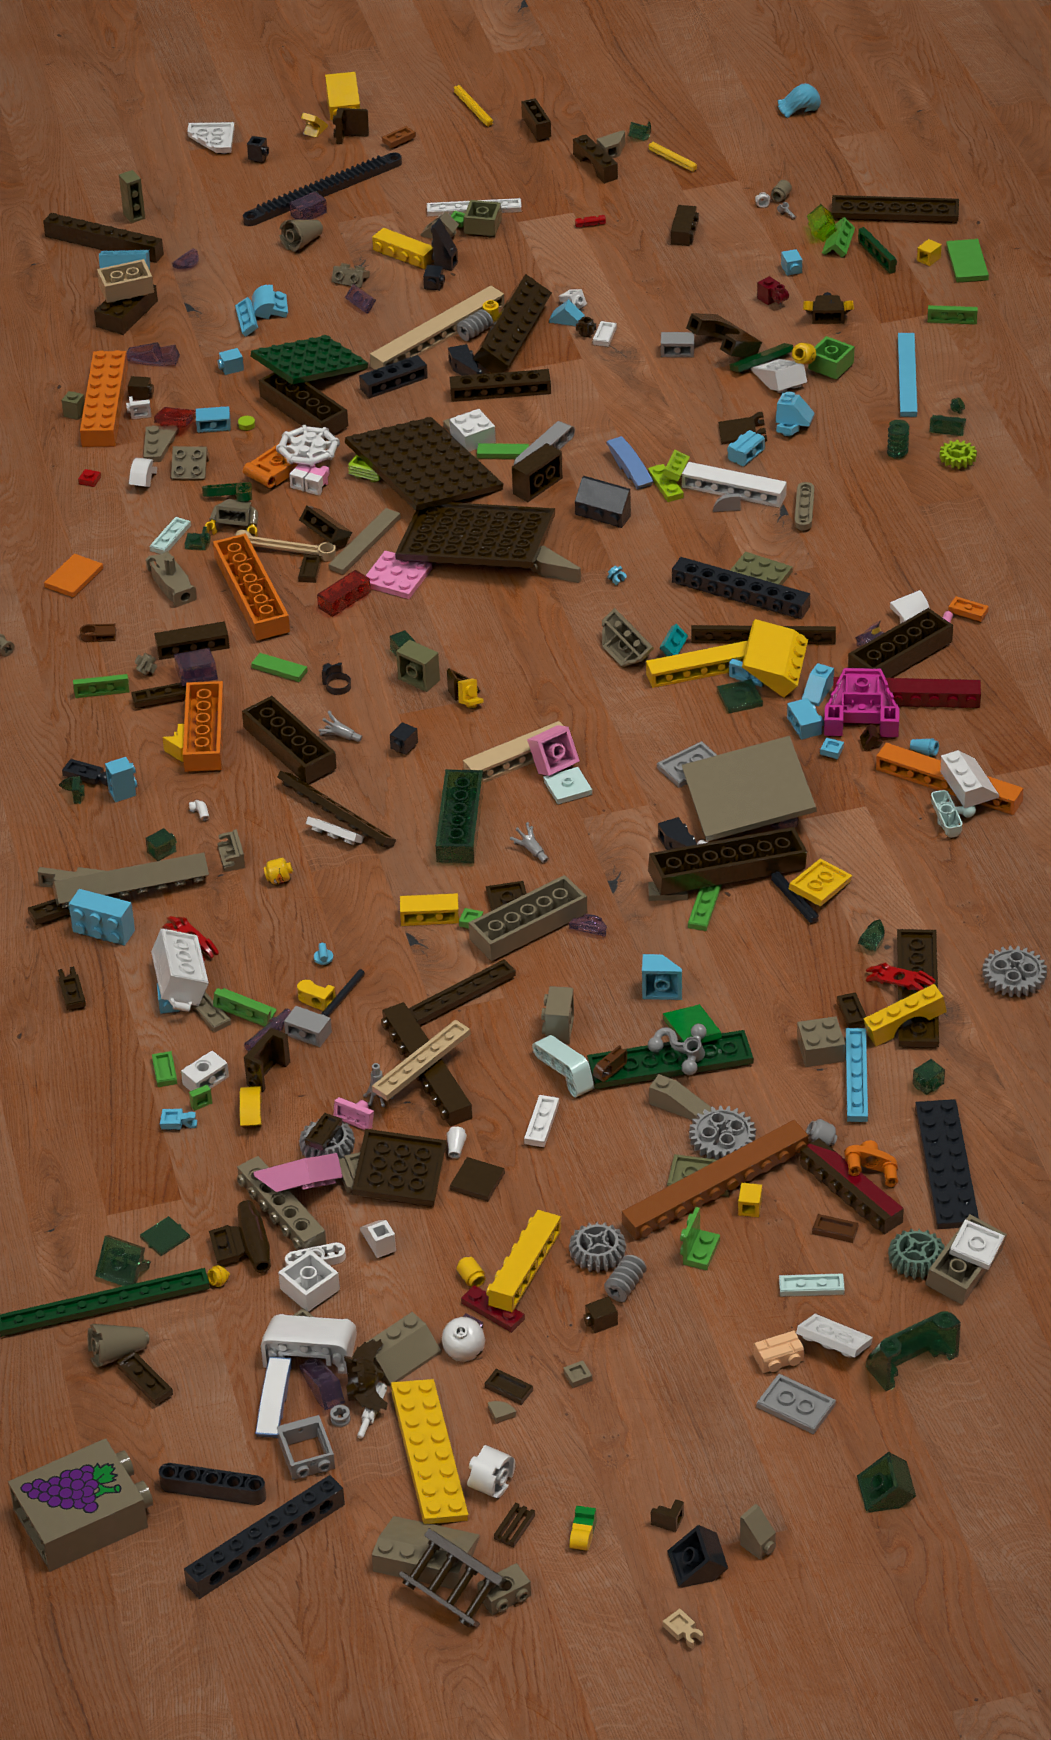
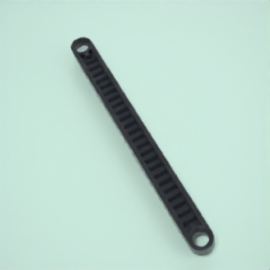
(323, 187)

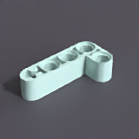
(566, 1062)

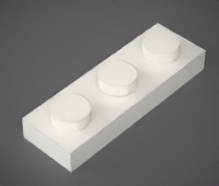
(334, 831)
(541, 1121)

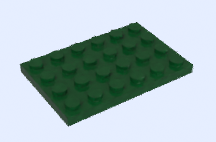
(309, 359)

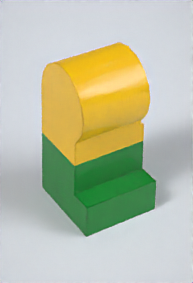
(583, 1528)

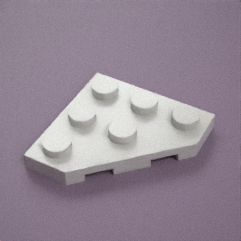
(214, 136)

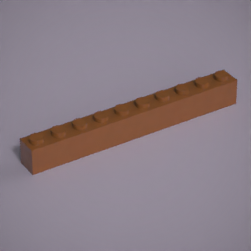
(714, 1180)

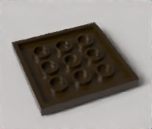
(399, 1167)

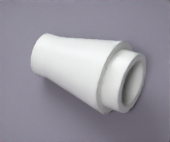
(455, 1138)

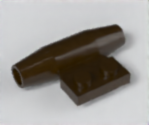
(246, 1238)

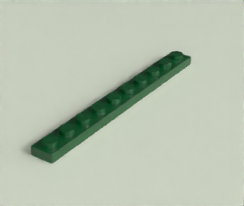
(103, 1301)

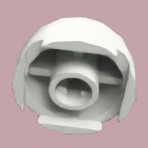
(463, 1339)

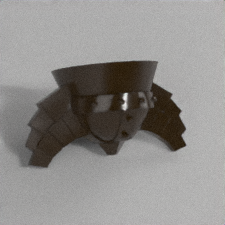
(365, 1376)

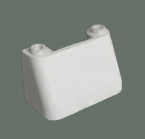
(309, 1338)

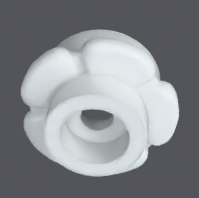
(765, 202)

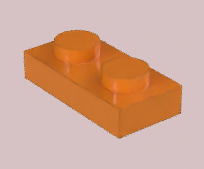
(968, 609)

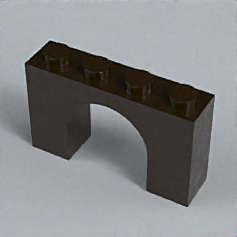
(735, 340)

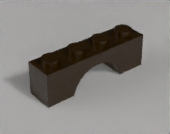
(605, 166)

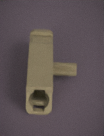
(171, 578)

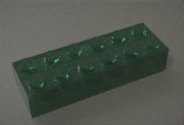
(459, 816)

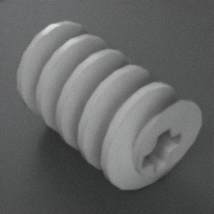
(474, 324)
(625, 1277)

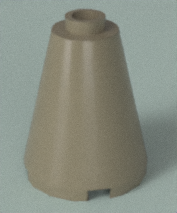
(299, 233)
(114, 1342)

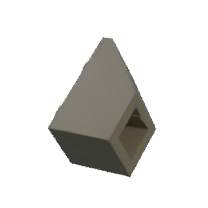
(613, 143)

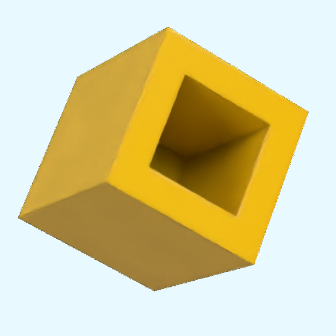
(929, 252)
(750, 1200)

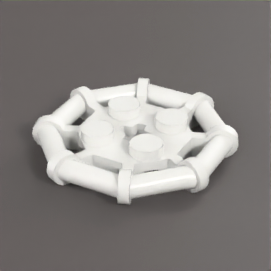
(308, 445)

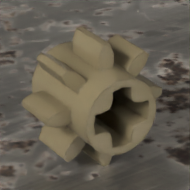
(145, 663)

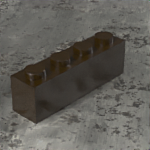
(191, 638)

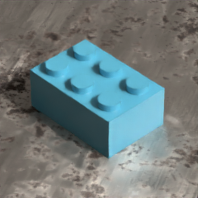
(102, 917)

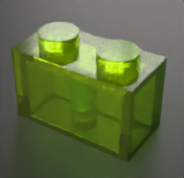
(821, 223)

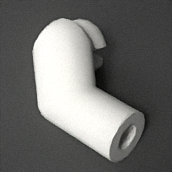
(200, 807)

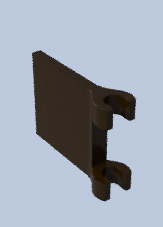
(732, 429)

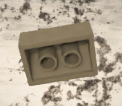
(405, 1348)

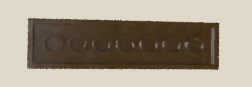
(895, 208)
(914, 953)

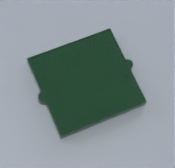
(164, 1236)

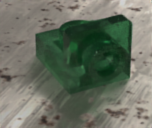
(198, 541)

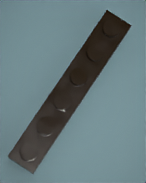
(462, 991)

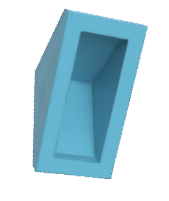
(566, 314)

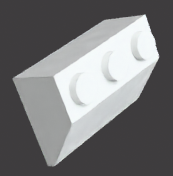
(967, 779)

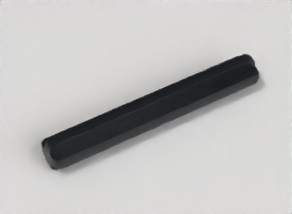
(798, 901)

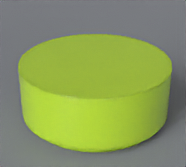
(246, 423)

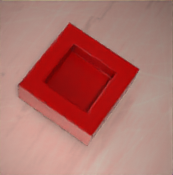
(89, 478)

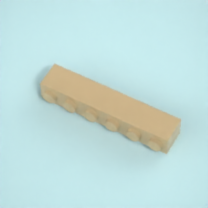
(504, 757)

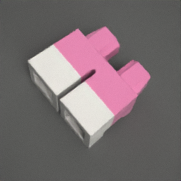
(309, 478)

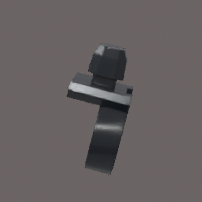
(335, 671)

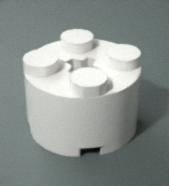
(491, 1471)

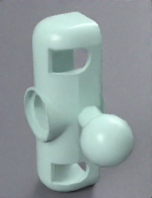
(948, 814)

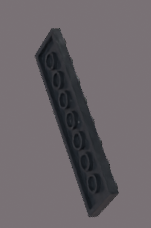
(946, 1162)

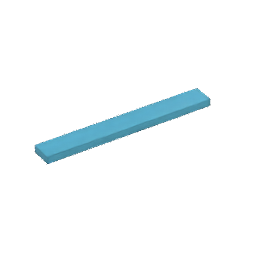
(907, 375)

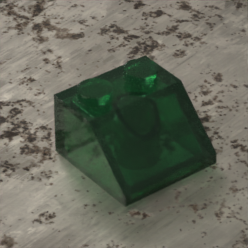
(886, 1484)

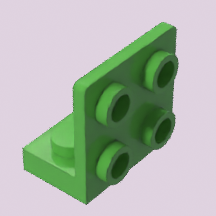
(697, 1244)

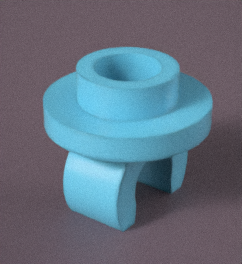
(616, 572)

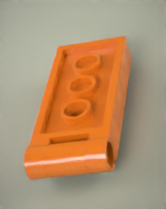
(269, 468)

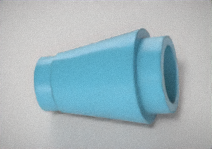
(925, 746)

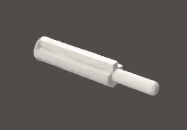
(369, 1416)

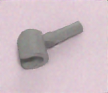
(782, 208)

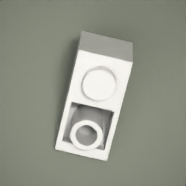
(379, 1237)

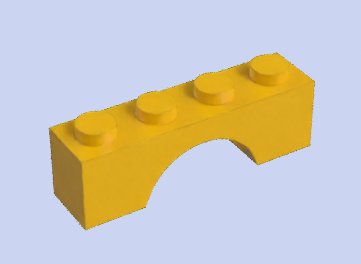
(884, 1023)

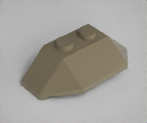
(623, 640)

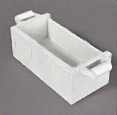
(179, 968)

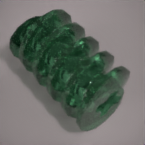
(898, 439)

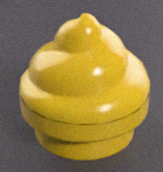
(218, 1276)

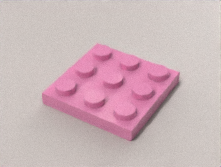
(397, 576)

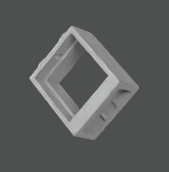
(310, 1428)

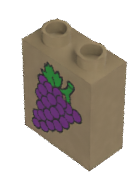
(80, 1503)

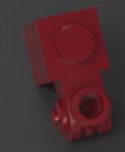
(771, 291)

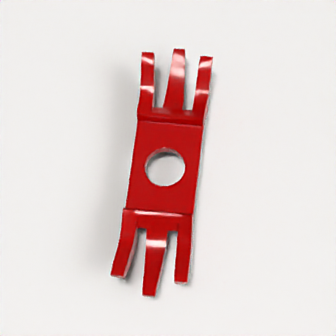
(205, 944)
(888, 973)

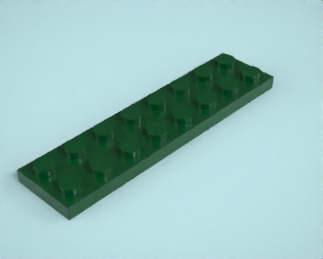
(645, 1065)

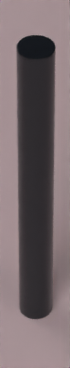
(343, 993)

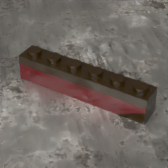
(854, 1190)

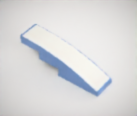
(273, 1396)

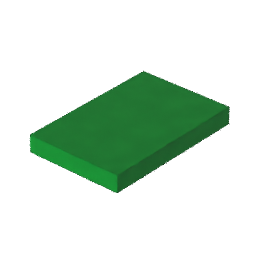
(684, 1019)

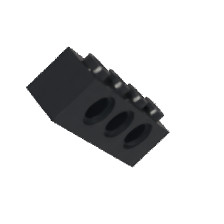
(393, 376)

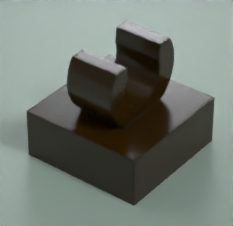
(870, 738)

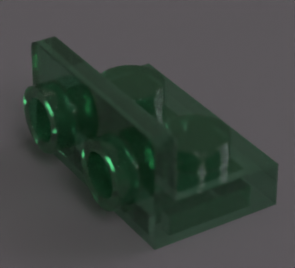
(947, 425)

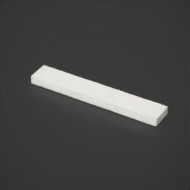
(438, 208)

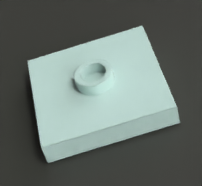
(567, 785)

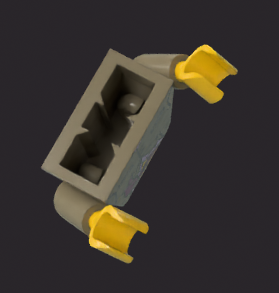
(234, 513)

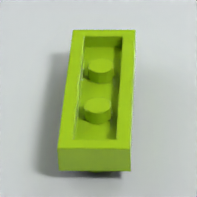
(676, 465)
(668, 488)

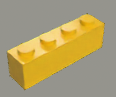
(403, 248)

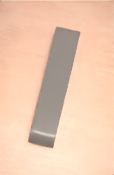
(557, 436)

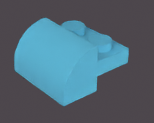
(269, 302)

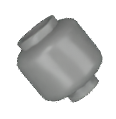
(822, 1130)

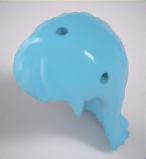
(798, 98)

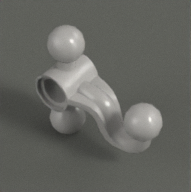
(698, 1032)

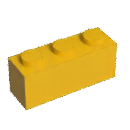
(429, 909)

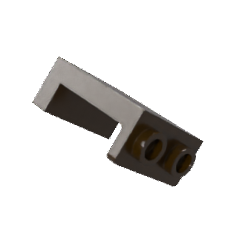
(268, 1051)

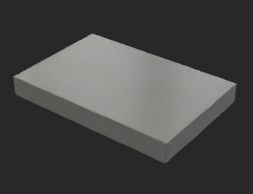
(672, 766)
(796, 1403)

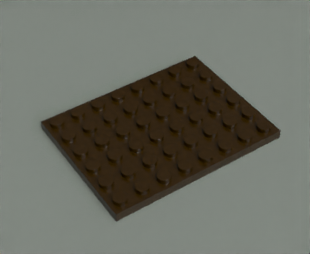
(423, 463)
(476, 534)

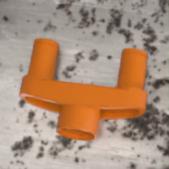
(871, 1157)

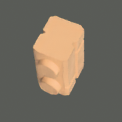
(779, 1352)

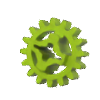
(958, 454)

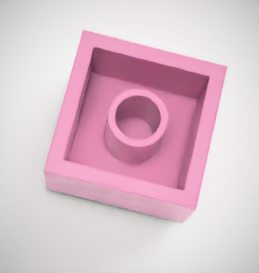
(553, 750)

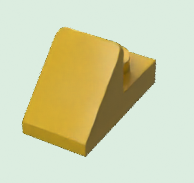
(314, 126)
(174, 744)

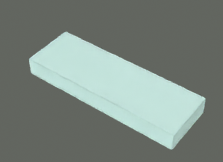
(170, 535)
(811, 1285)

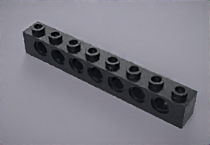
(741, 588)
(264, 1536)

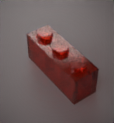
(343, 593)

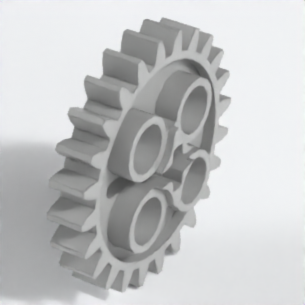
(1014, 971)
(722, 1128)

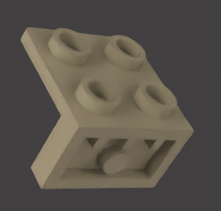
(189, 463)

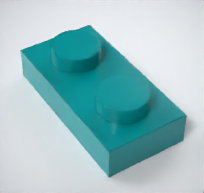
(673, 641)

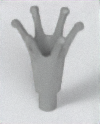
(339, 729)
(530, 843)
(376, 1075)

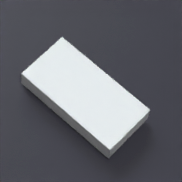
(604, 333)

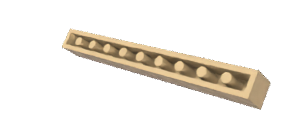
(433, 331)

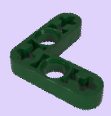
(242, 490)

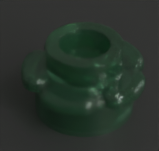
(957, 405)

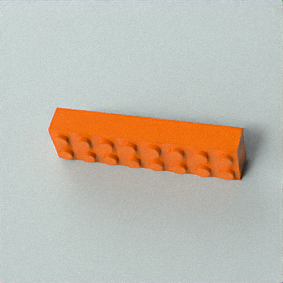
(104, 399)
(251, 587)

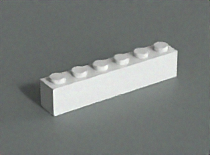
(724, 482)

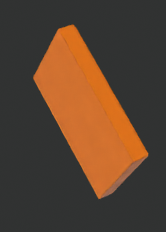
(73, 575)

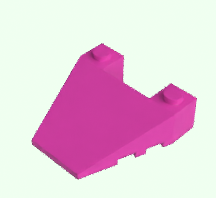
(861, 698)

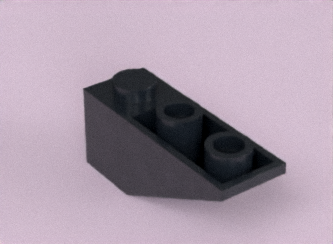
(444, 249)
(461, 360)
(675, 834)

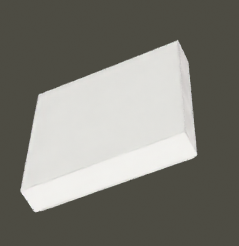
(976, 1244)

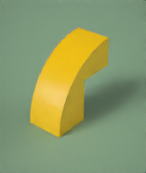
(250, 1106)

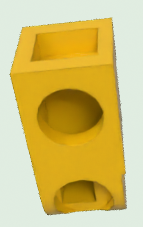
(315, 995)

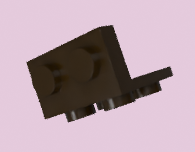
(350, 123)

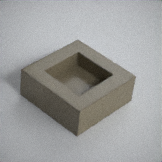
(577, 1374)

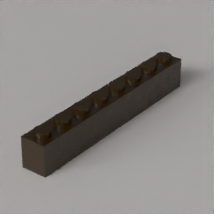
(100, 236)
(437, 1079)

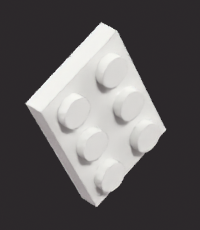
(834, 1335)

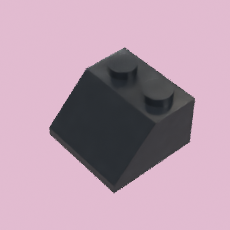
(697, 1557)

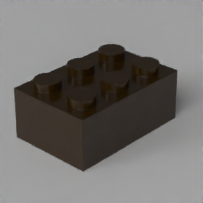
(537, 472)

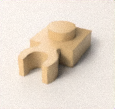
(681, 1626)

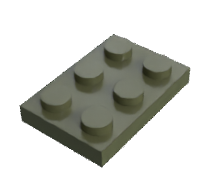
(762, 568)

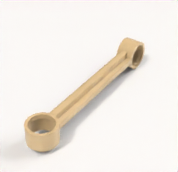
(325, 550)

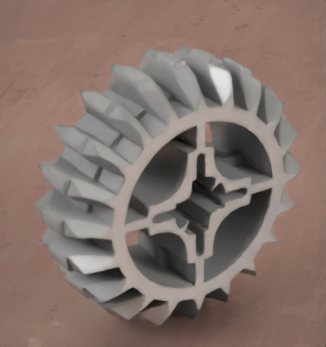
(341, 1143)
(598, 1252)

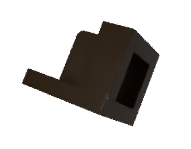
(668, 1518)

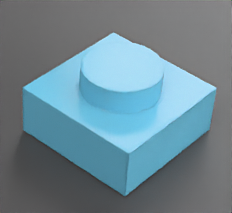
(787, 429)
(832, 748)

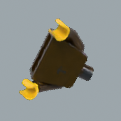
(828, 309)

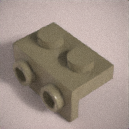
(347, 275)

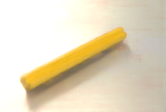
(472, 104)

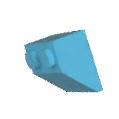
(793, 410)
(660, 978)

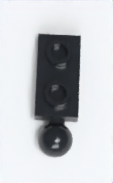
(88, 772)

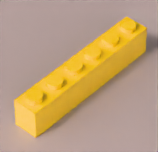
(693, 664)
(524, 1260)

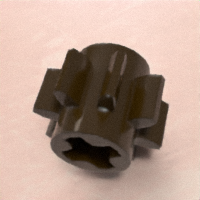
(586, 326)

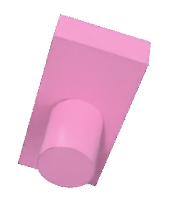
(354, 1114)

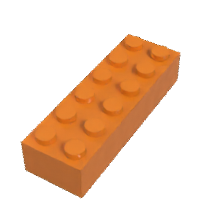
(203, 726)

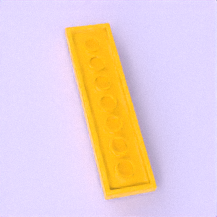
(429, 1451)

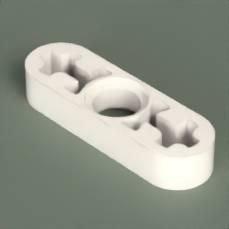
(328, 1249)

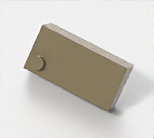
(954, 1275)

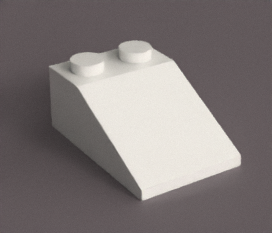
(781, 374)

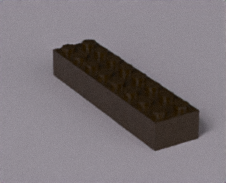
(512, 325)
(727, 861)

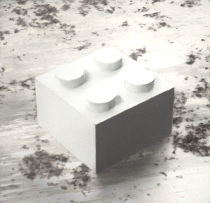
(472, 429)
(309, 1280)

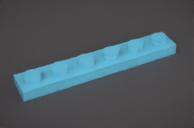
(856, 1075)

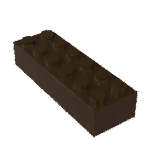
(303, 403)
(903, 644)
(289, 739)

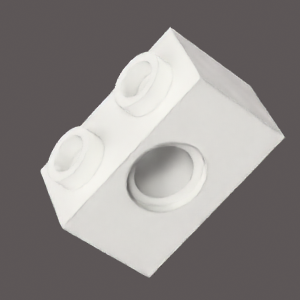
(205, 1071)

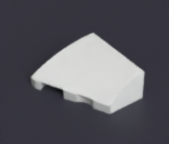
(909, 605)

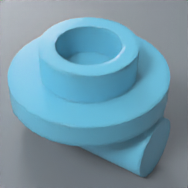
(323, 955)

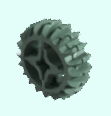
(917, 1250)

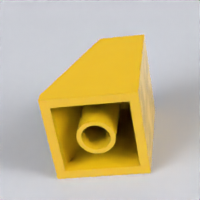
(341, 92)

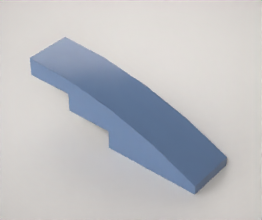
(629, 462)

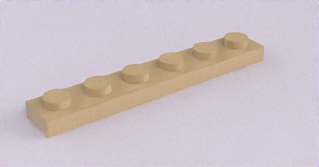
(421, 1060)

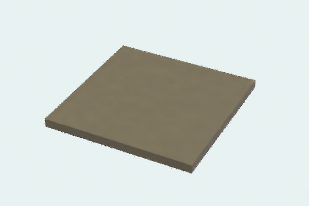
(748, 788)

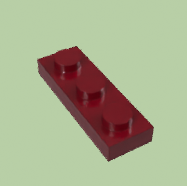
(478, 1301)

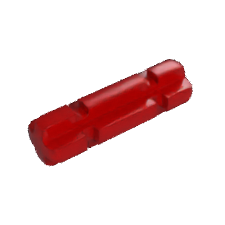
(590, 221)

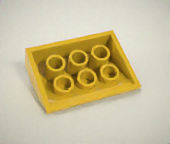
(775, 656)

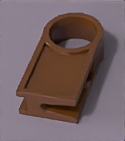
(100, 633)
(610, 1064)

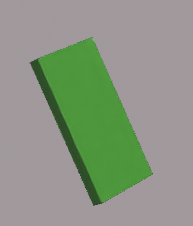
(967, 260)

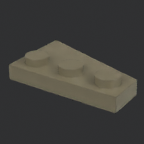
(157, 441)

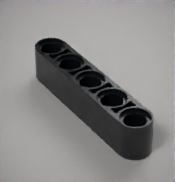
(212, 1483)

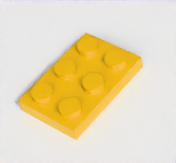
(820, 882)

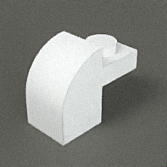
(141, 472)

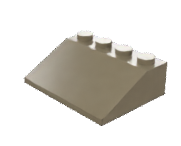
(404, 1544)

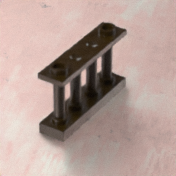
(473, 1566)

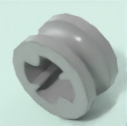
(337, 1410)

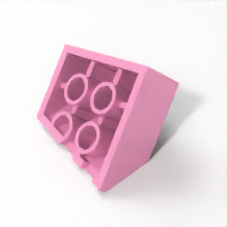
(302, 1173)

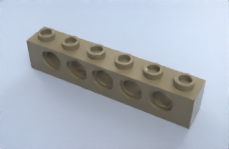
(282, 1207)

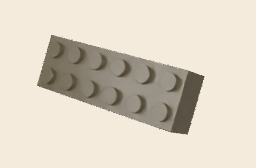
(528, 917)

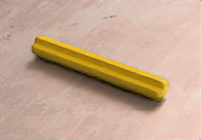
(672, 156)

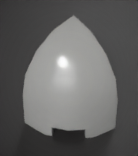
(728, 502)

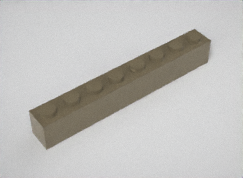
(134, 878)

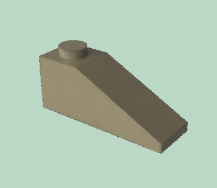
(555, 566)
(675, 1098)

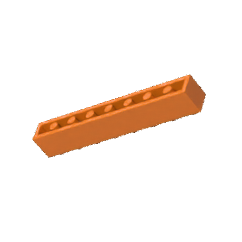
(926, 772)

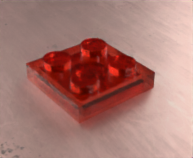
(174, 416)

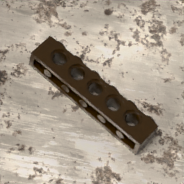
(500, 385)

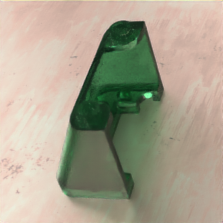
(935, 1334)

